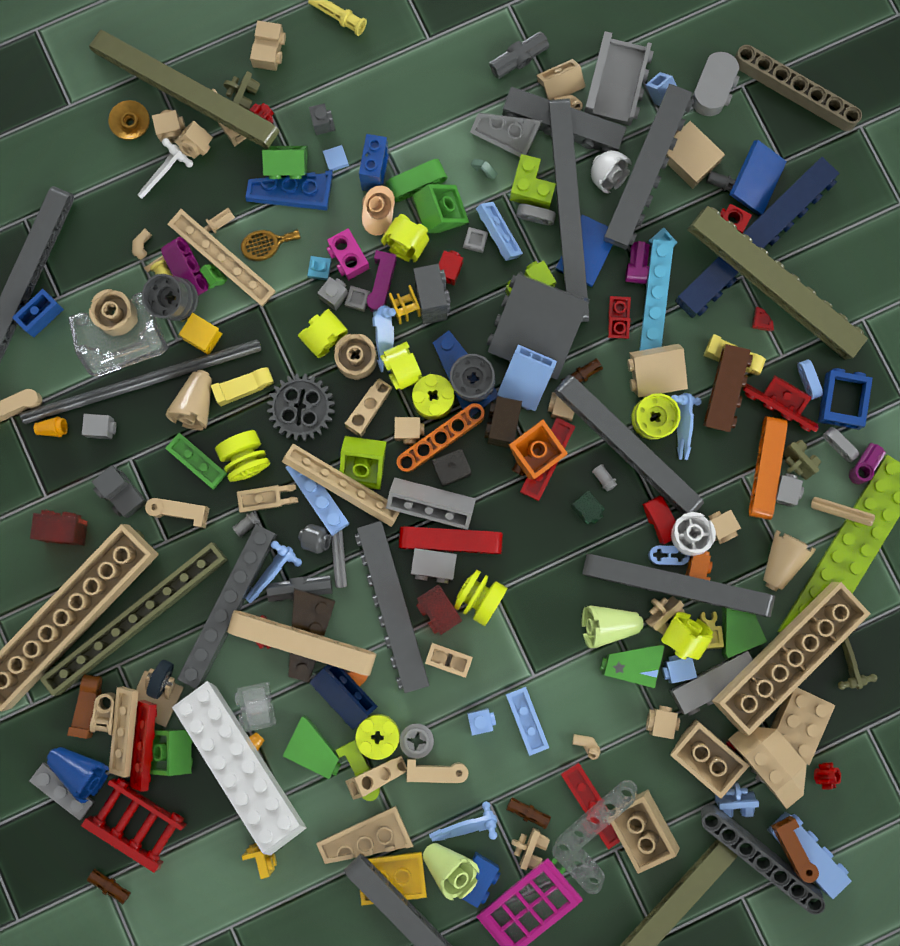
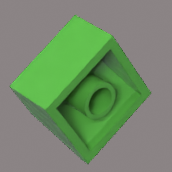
(285, 161)
(440, 207)
(171, 752)

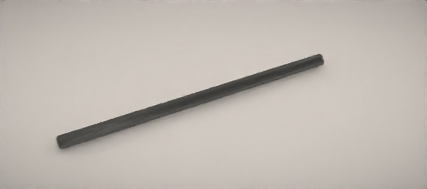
(140, 381)

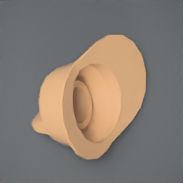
(378, 210)

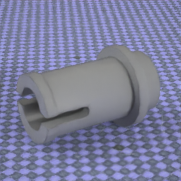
(604, 477)
(246, 524)

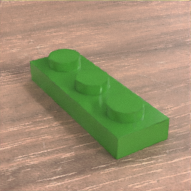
(196, 461)

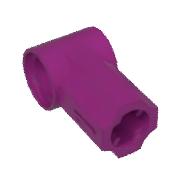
(637, 268)
(868, 463)

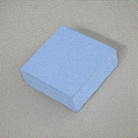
(335, 158)

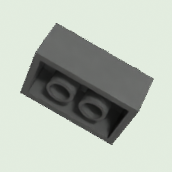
(432, 293)

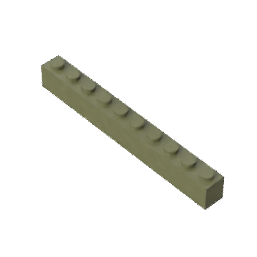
(777, 283)
(133, 619)

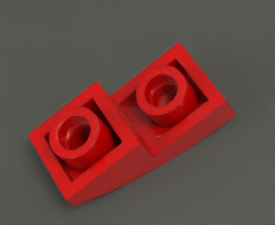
(619, 317)
(661, 517)

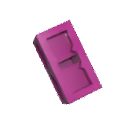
(351, 252)

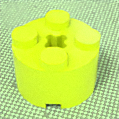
(406, 238)
(322, 333)
(402, 365)
(432, 385)
(687, 636)
(367, 744)

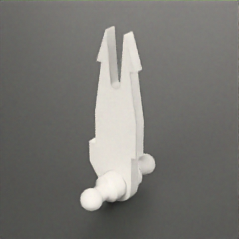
(175, 155)

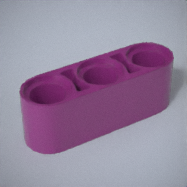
(183, 263)

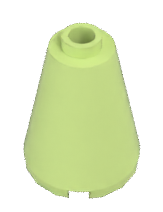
(609, 625)
(451, 871)

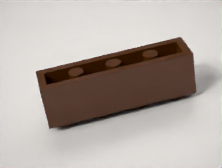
(726, 388)

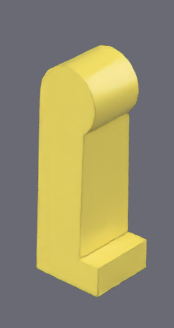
(714, 350)
(242, 386)

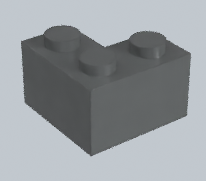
(117, 488)

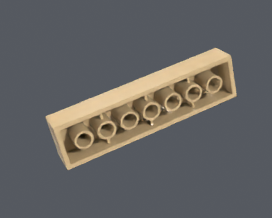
(790, 657)

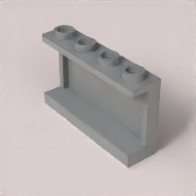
(618, 80)

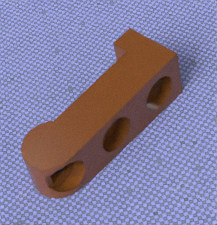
(89, 690)
(793, 849)

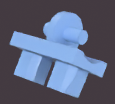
(738, 799)

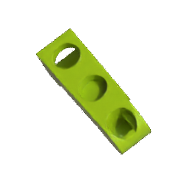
(358, 764)

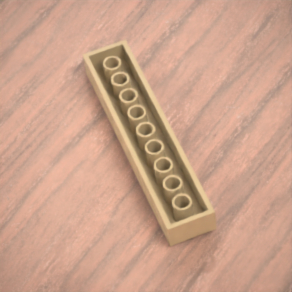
(71, 612)

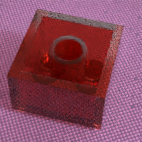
(59, 529)
(439, 610)

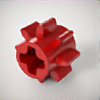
(263, 111)
(827, 776)

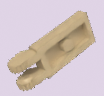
(264, 498)

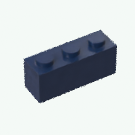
(343, 695)

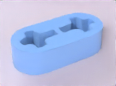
(809, 379)
(667, 560)

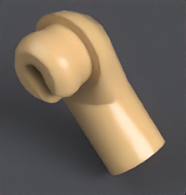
(575, 102)
(138, 244)
(589, 745)

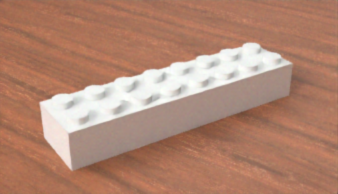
(239, 768)

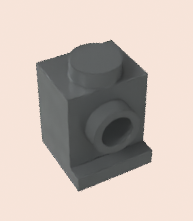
(321, 119)

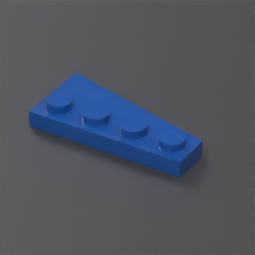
(308, 192)
(449, 351)

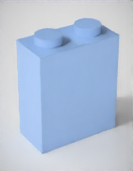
(527, 377)

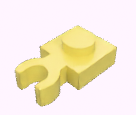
(717, 640)

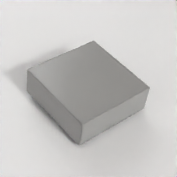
(475, 240)
(357, 298)

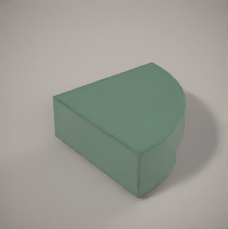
(485, 167)

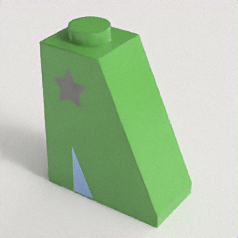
(634, 665)

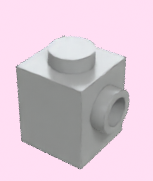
(333, 293)
(789, 490)

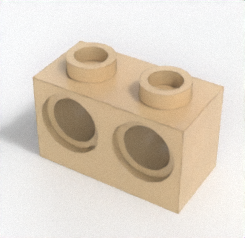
(448, 660)

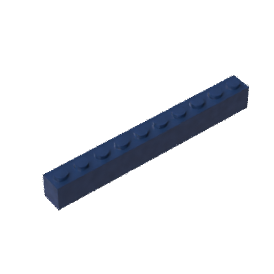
(762, 232)

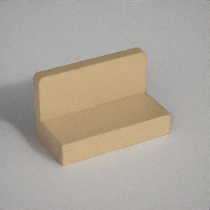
(562, 79)

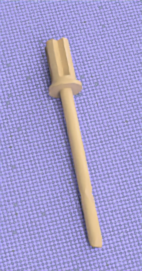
(213, 224)

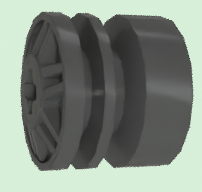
(159, 297)
(465, 368)

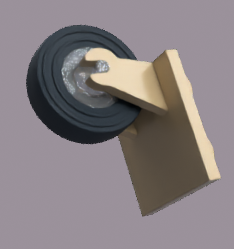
(159, 688)

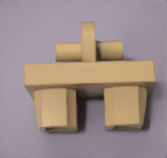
(662, 612)
(535, 839)

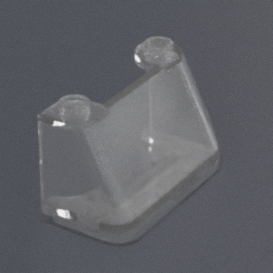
(107, 353)

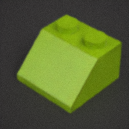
(363, 460)

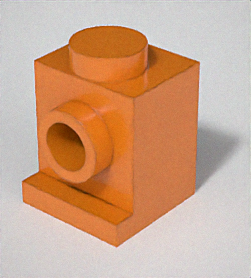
(700, 566)

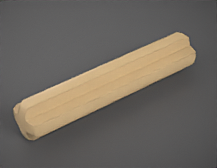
(843, 511)

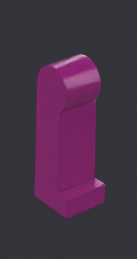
(383, 280)

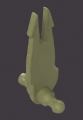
(856, 680)

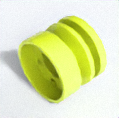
(667, 419)
(243, 458)
(480, 597)

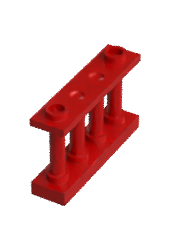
(114, 835)

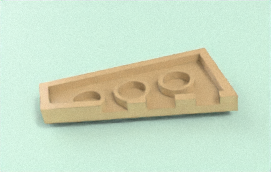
(374, 835)

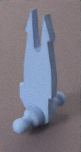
(384, 331)
(684, 430)
(283, 554)
(487, 822)

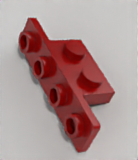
(786, 399)

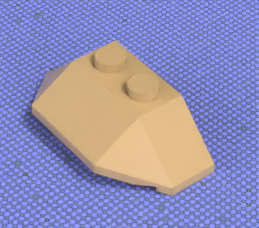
(773, 762)

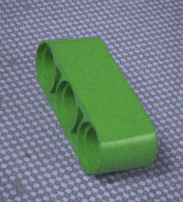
(415, 179)

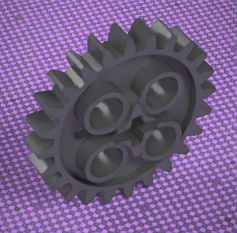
(282, 405)

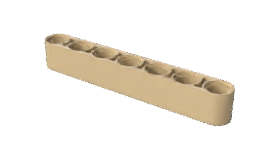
(301, 642)

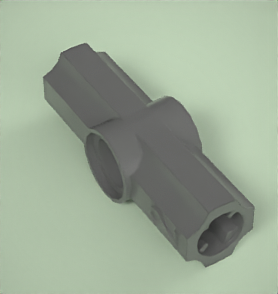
(519, 55)
(284, 590)

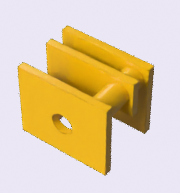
(404, 310)
(200, 333)

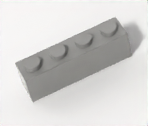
(430, 503)
(709, 684)

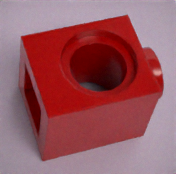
(741, 216)
(451, 263)

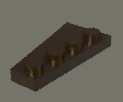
(312, 615)

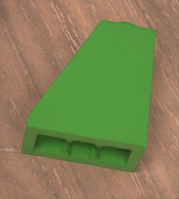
(740, 632)
(312, 750)

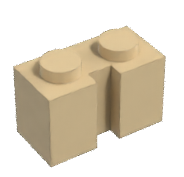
(267, 45)

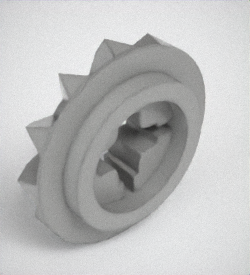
(408, 746)

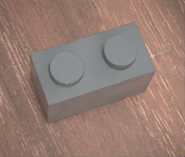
(433, 565)

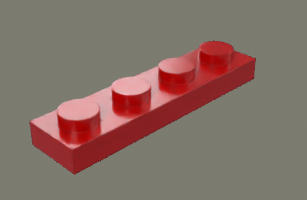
(535, 487)
(143, 745)
(587, 797)

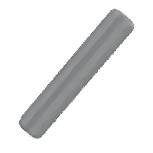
(339, 560)

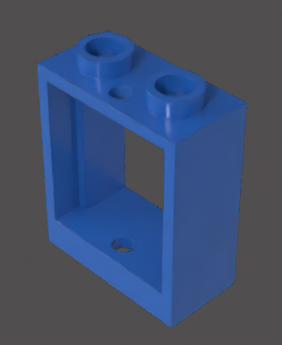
(374, 166)
(844, 420)

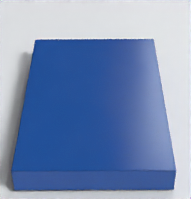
(758, 177)
(594, 248)

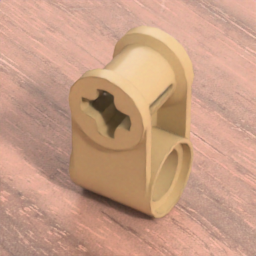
(103, 717)

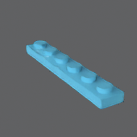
(656, 294)

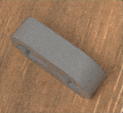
(536, 214)
(841, 444)

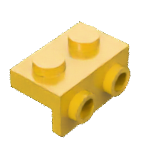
(264, 862)

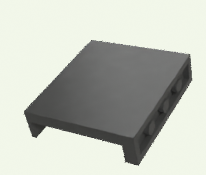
(538, 320)

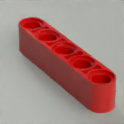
(450, 540)

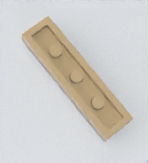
(123, 731)

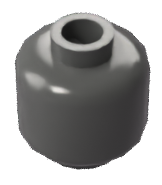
(314, 538)

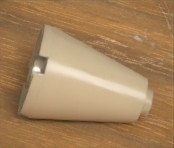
(192, 402)
(785, 560)

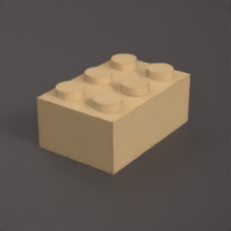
(803, 721)

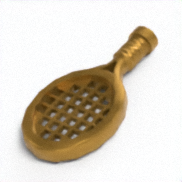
(286, 237)

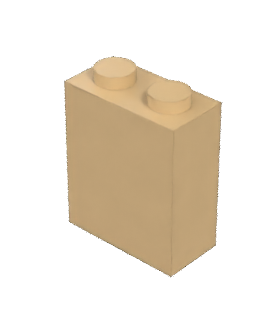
(693, 155)
(657, 370)

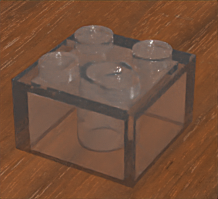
(255, 706)

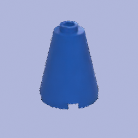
(77, 772)

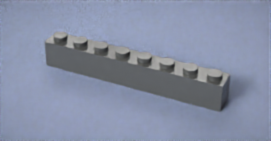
(648, 165)
(231, 598)
(392, 606)

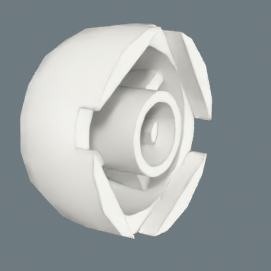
(610, 170)
(693, 534)

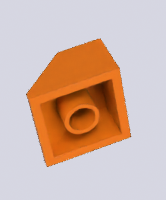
(537, 450)

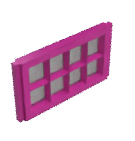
(530, 906)

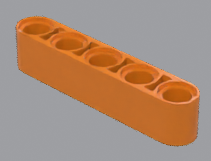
(430, 439)
(768, 468)

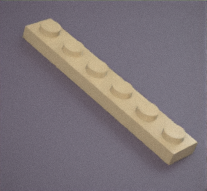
(221, 257)
(340, 484)

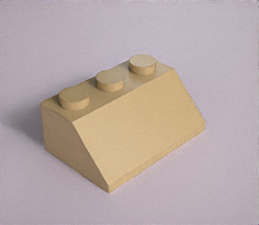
(708, 758)
(645, 833)

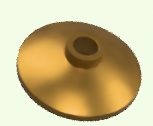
(125, 112)

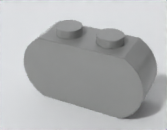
(715, 84)

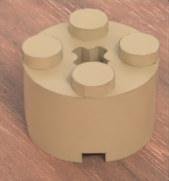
(102, 312)
(355, 344)

